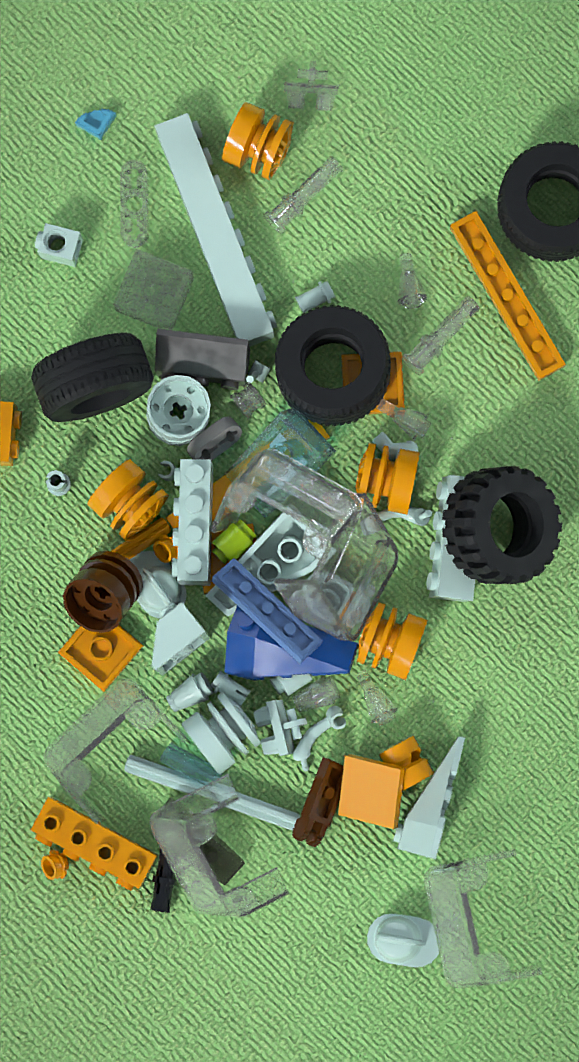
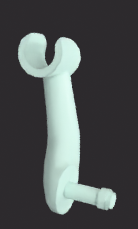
(415, 515)
(304, 746)

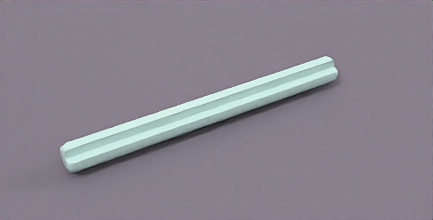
(183, 783)

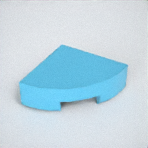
(96, 122)

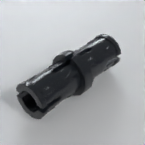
(163, 885)

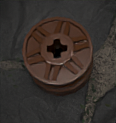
(102, 591)

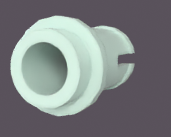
(315, 297)
(62, 488)
(231, 688)

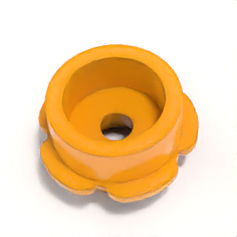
(164, 548)
(54, 865)

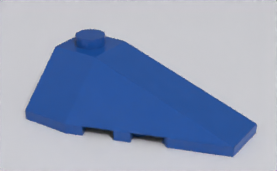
(257, 655)

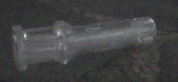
(293, 204)
(431, 345)

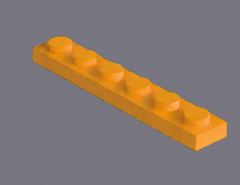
(507, 295)

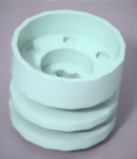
(180, 393)
(221, 733)

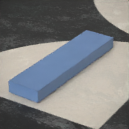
(266, 610)

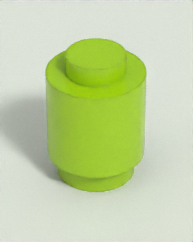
(233, 541)

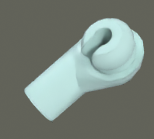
(383, 440)

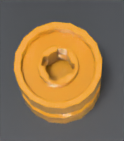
(408, 755)

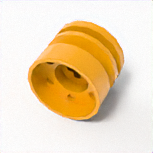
(258, 141)
(388, 477)
(124, 496)
(391, 640)

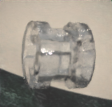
(248, 400)

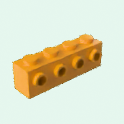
(94, 843)

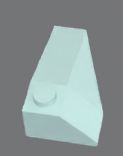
(273, 555)
(426, 819)

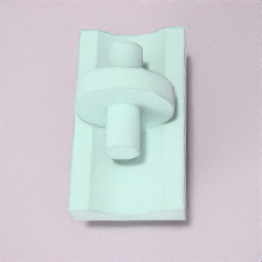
(282, 740)

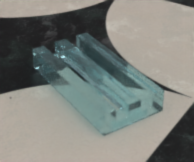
(189, 764)

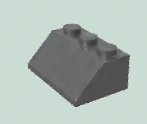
(202, 358)

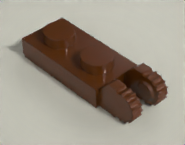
(320, 803)

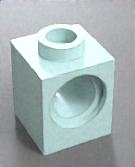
(68, 254)

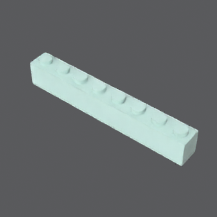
(214, 230)

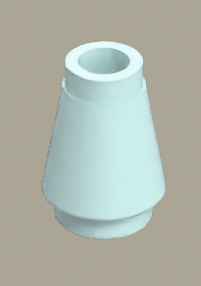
(190, 692)

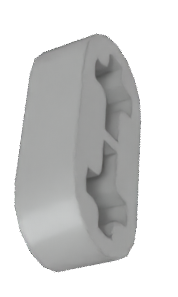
(215, 439)

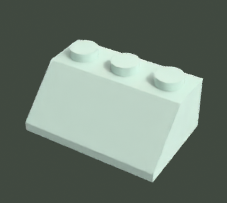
(175, 637)

